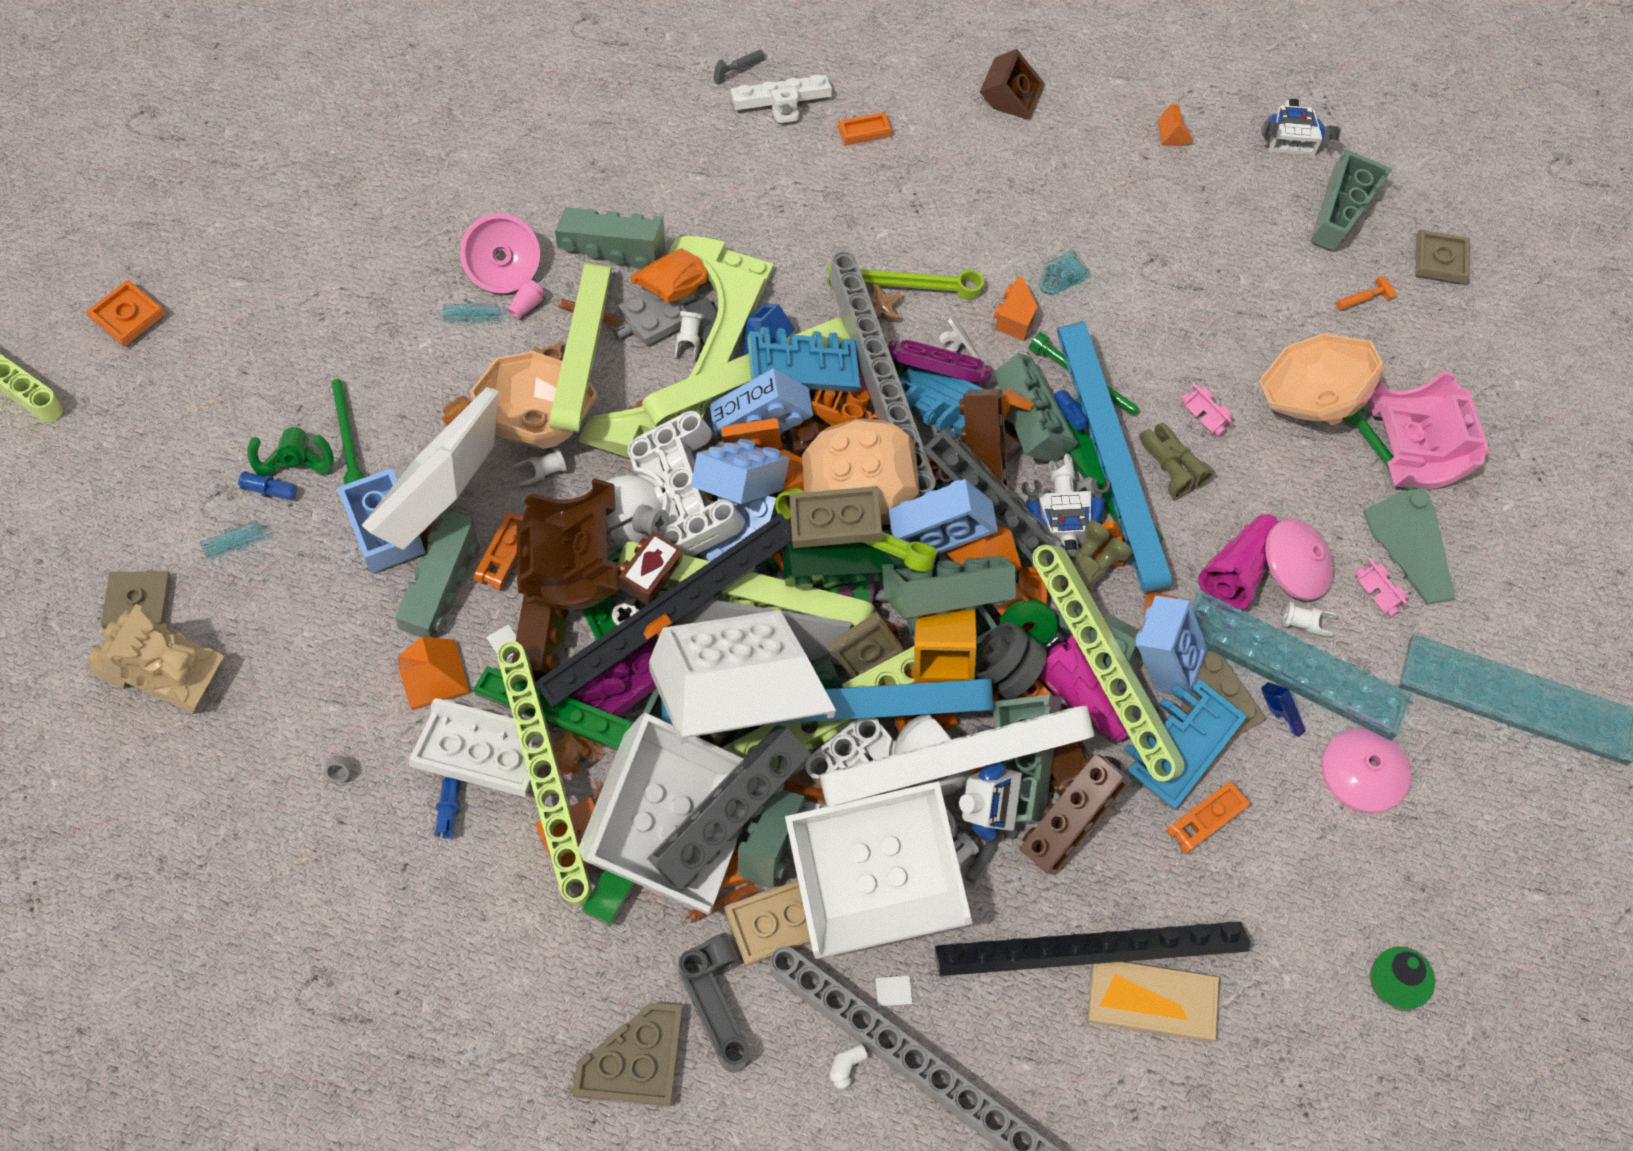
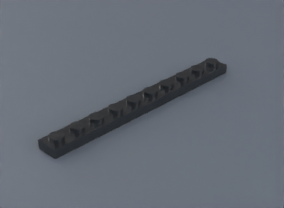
(675, 603)
(1091, 948)

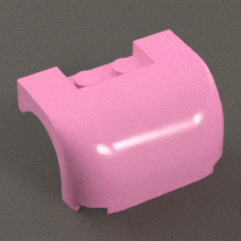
(1431, 432)

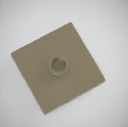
(1442, 256)
(143, 588)
(865, 646)

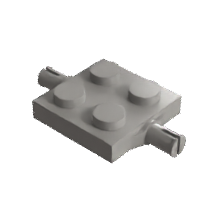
(651, 316)

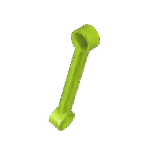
(924, 281)
(915, 554)

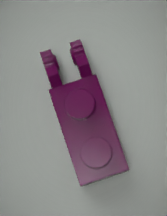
(607, 684)

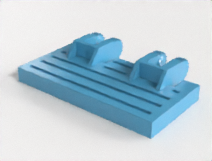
(806, 359)
(935, 397)
(1197, 737)

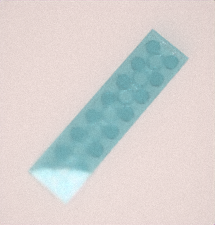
(1300, 667)
(1519, 699)

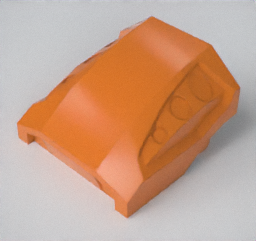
(672, 275)
(840, 406)

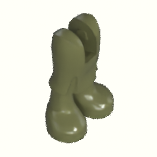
(1170, 454)
(1088, 568)

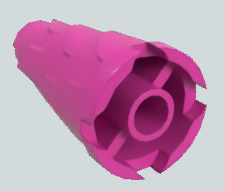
(1239, 566)
(1073, 679)

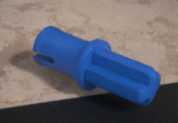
(1071, 410)
(267, 485)
(447, 808)

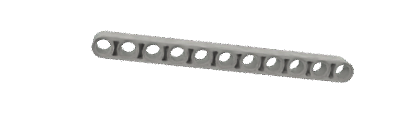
(875, 357)
(904, 1046)

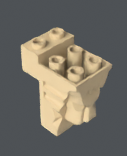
(154, 660)

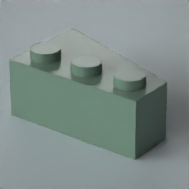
(1122, 632)
(764, 853)

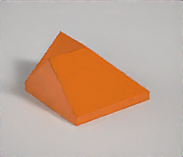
(995, 544)
(431, 671)

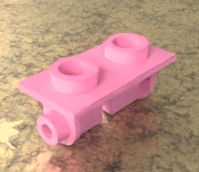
(1215, 416)
(1376, 578)

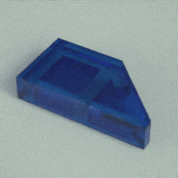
(1282, 705)

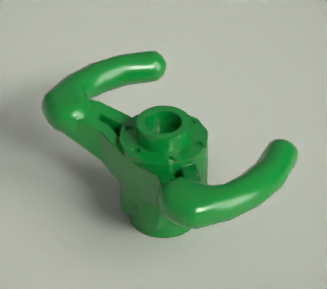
(292, 451)

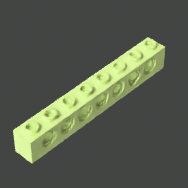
(889, 672)

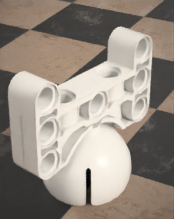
(671, 489)
(915, 734)

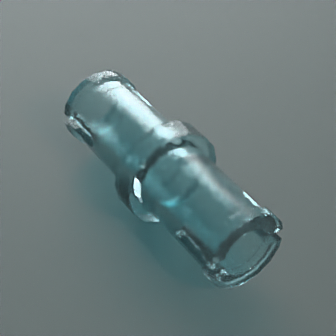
(470, 311)
(231, 539)

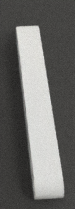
(956, 755)

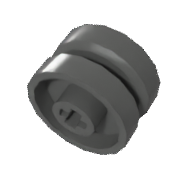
(1009, 660)

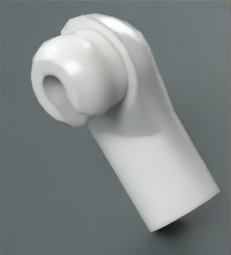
(843, 1063)

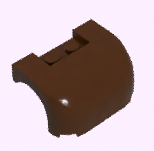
(566, 550)

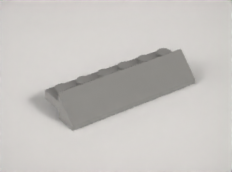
(811, 631)

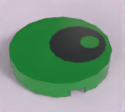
(1402, 978)

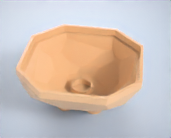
(1323, 378)
(526, 398)
(864, 456)

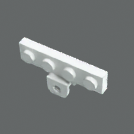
(781, 95)

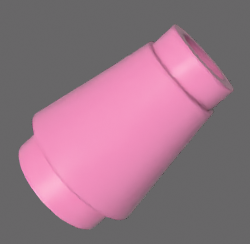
(526, 298)

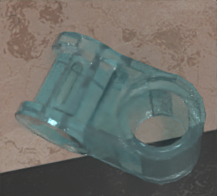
(1063, 273)

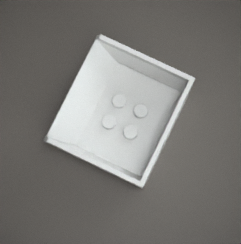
(437, 474)
(735, 675)
(647, 797)
(877, 870)

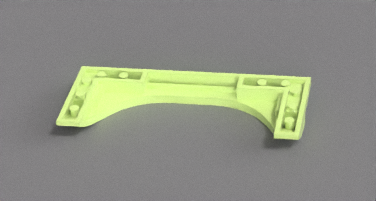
(738, 288)

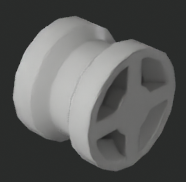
(648, 520)

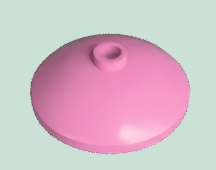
(496, 234)
(1299, 559)
(1359, 783)

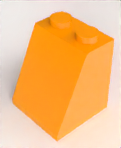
(945, 646)

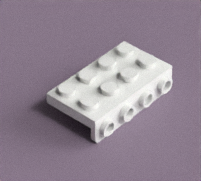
(473, 748)

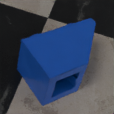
(767, 316)

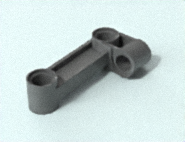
(715, 958)

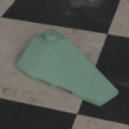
(1413, 538)

